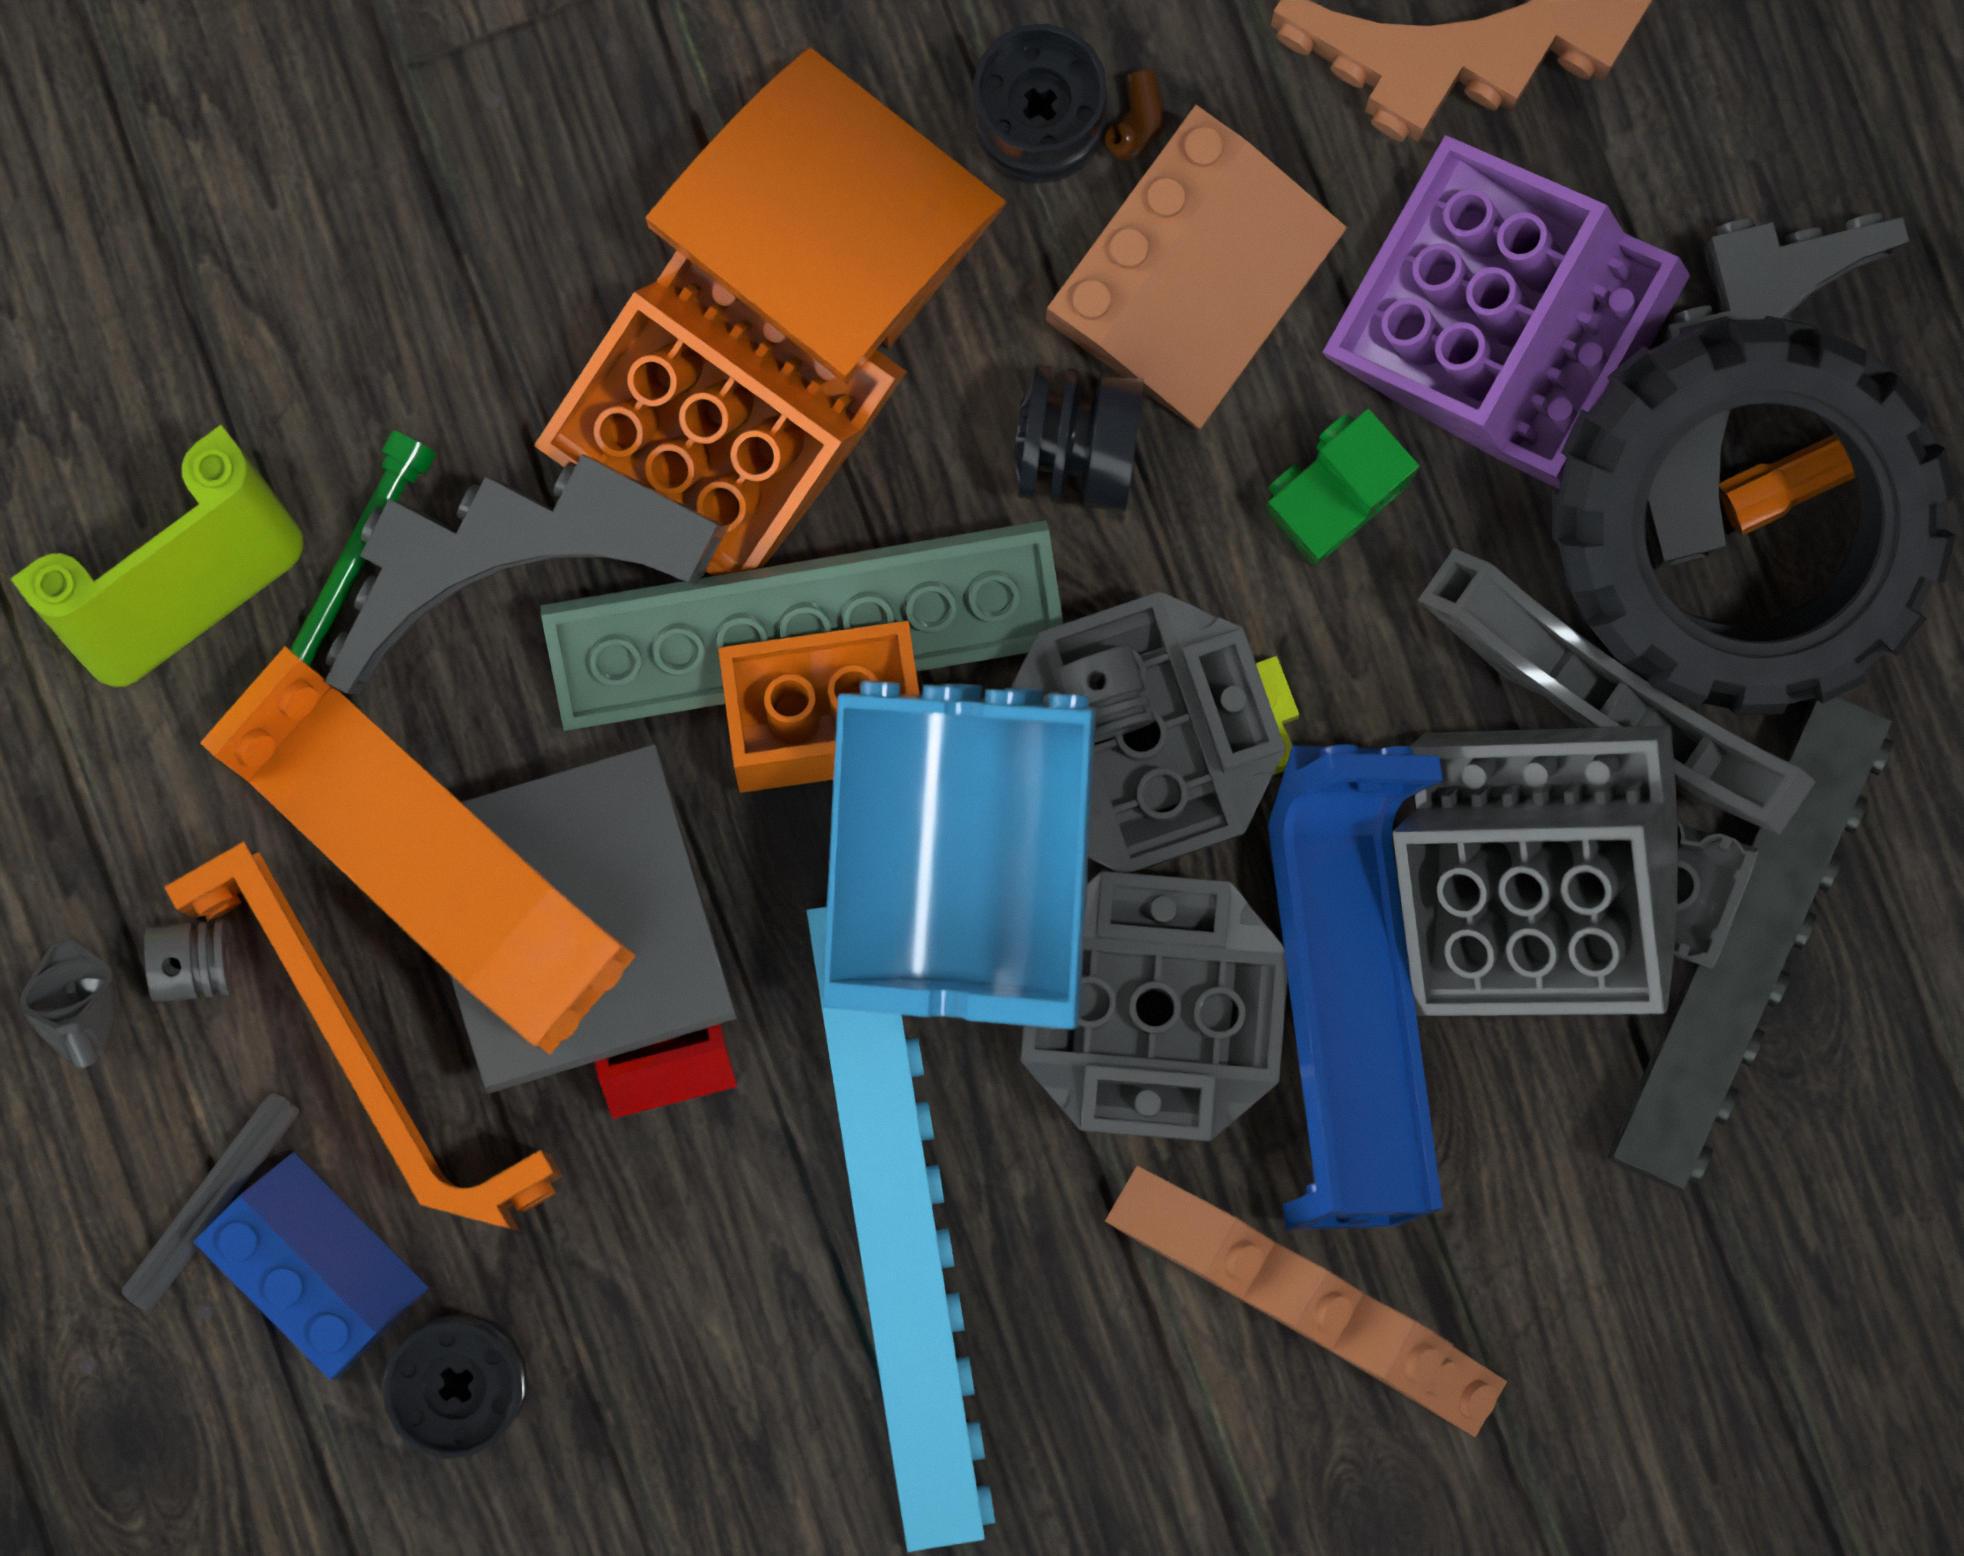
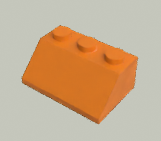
(787, 692)

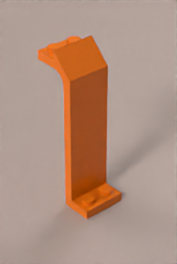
(418, 852)
(214, 892)

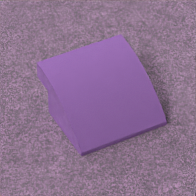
(1503, 307)

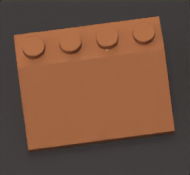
(1195, 268)

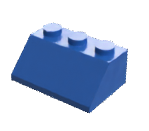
(311, 1266)

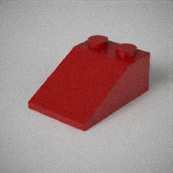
(667, 1072)

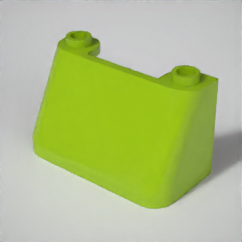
(178, 579)

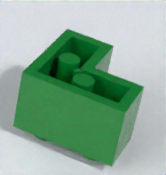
(1347, 485)

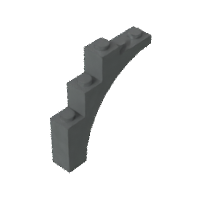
(1749, 281)
(501, 529)
(1598, 692)

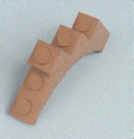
(1492, 55)
(1307, 1299)

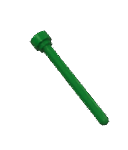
(402, 464)

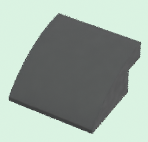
(619, 856)
(1542, 873)

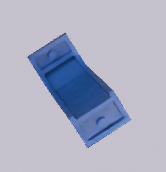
(1353, 985)

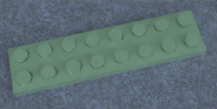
(660, 644)

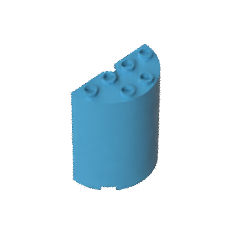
(959, 853)

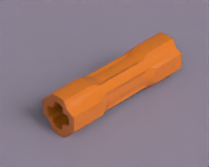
(1773, 489)

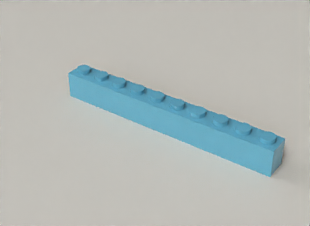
(904, 1272)

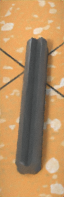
(210, 1200)

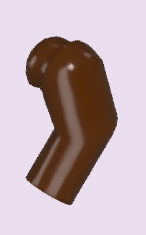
(1142, 122)

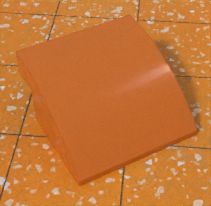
(825, 214)
(716, 411)

